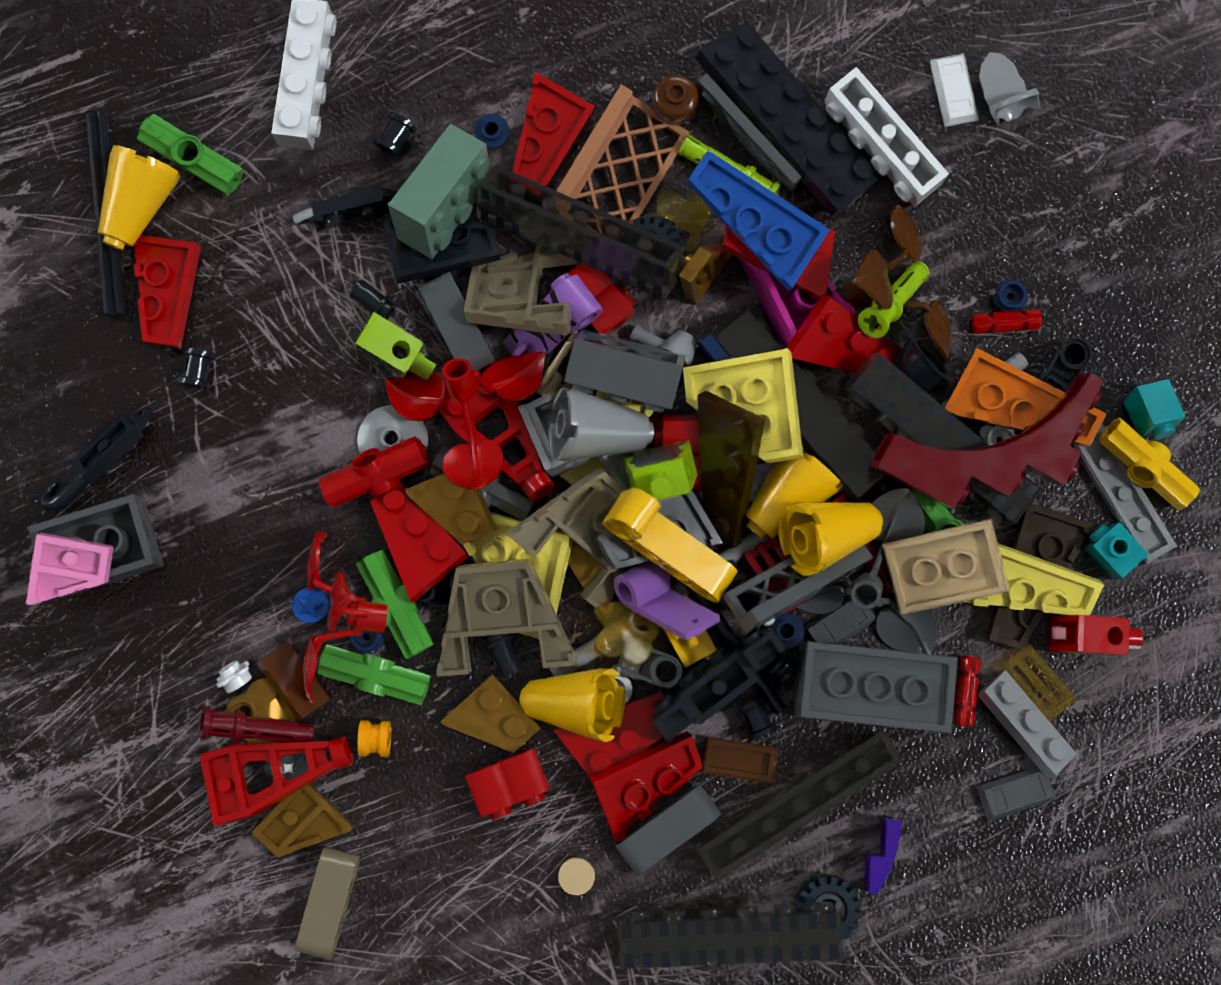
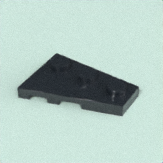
(470, 246)

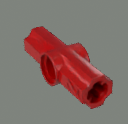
(374, 472)

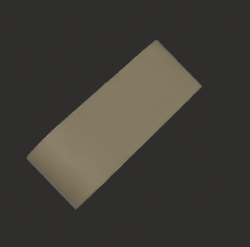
(327, 903)

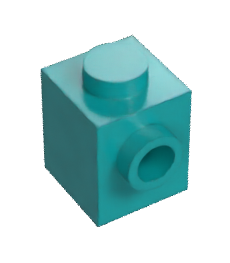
(1154, 409)
(1115, 550)

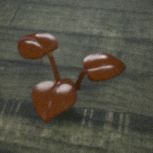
(873, 284)

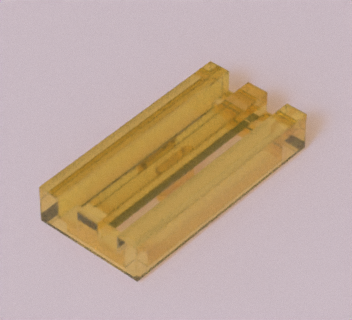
(1017, 659)

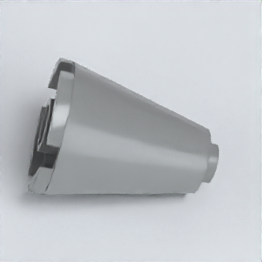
(595, 427)

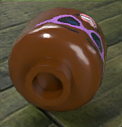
(675, 99)

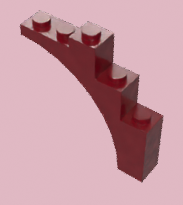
(997, 467)

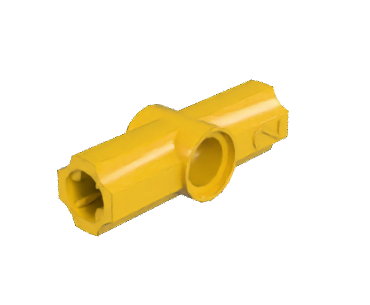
(1149, 464)

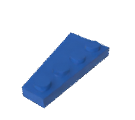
(763, 221)

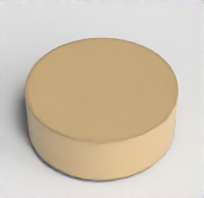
(576, 876)

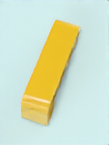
(641, 526)

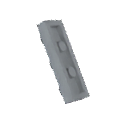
(1027, 724)

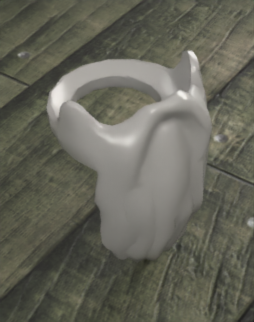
(1005, 89)

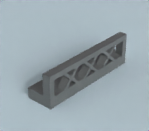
(748, 134)
(794, 594)

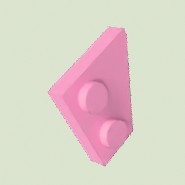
(66, 566)

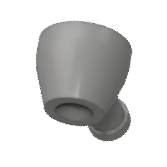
(679, 342)

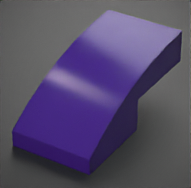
(879, 864)

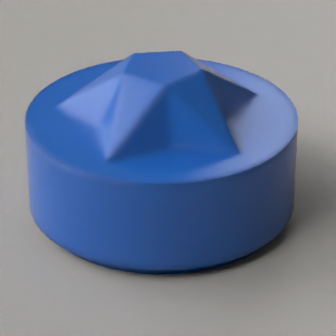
(311, 605)

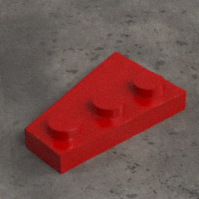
(835, 340)

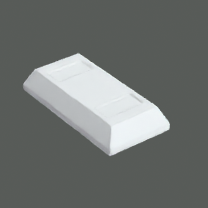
(954, 90)

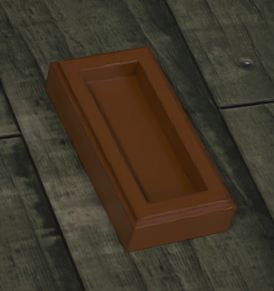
(285, 674)
(739, 760)

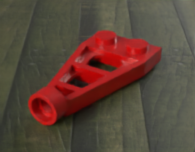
(528, 472)
(227, 783)

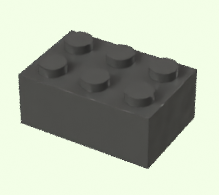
(624, 370)
(115, 523)

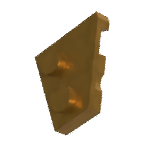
(702, 270)

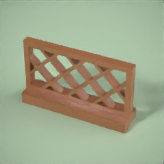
(598, 144)

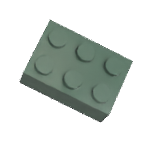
(440, 192)

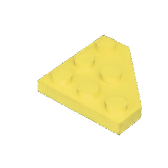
(760, 385)
(549, 562)

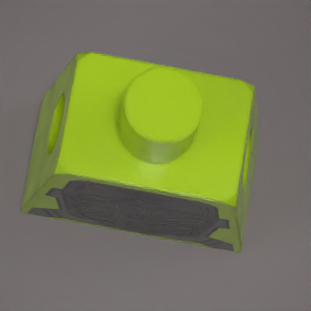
(382, 336)
(662, 470)

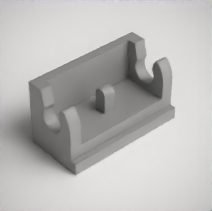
(537, 419)

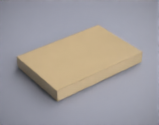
(946, 567)

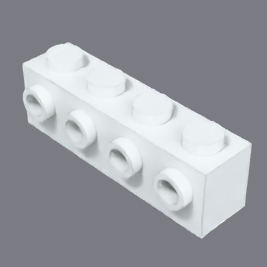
(303, 74)
(884, 137)

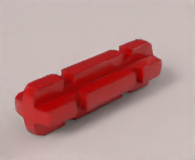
(1006, 321)
(967, 691)

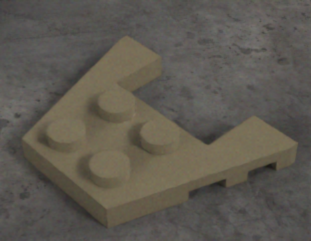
(508, 291)
(580, 516)
(500, 600)

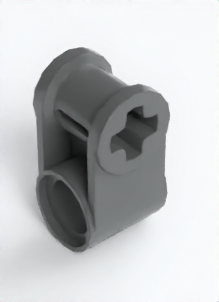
(647, 670)

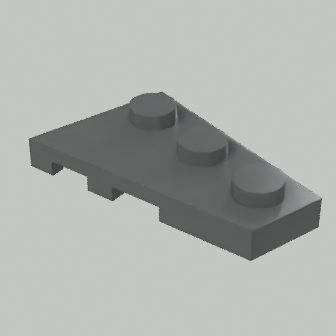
(681, 510)

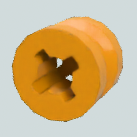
(374, 738)

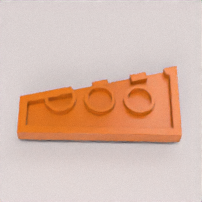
(1009, 397)

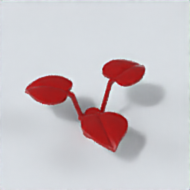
(418, 400)
(361, 615)

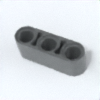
(447, 309)
(668, 829)

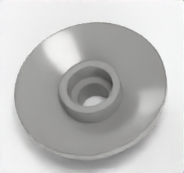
(387, 420)

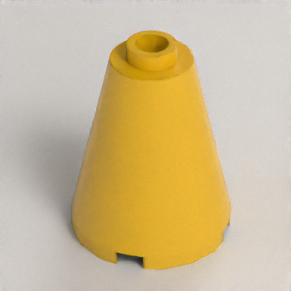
(132, 195)
(787, 484)
(826, 532)
(577, 702)

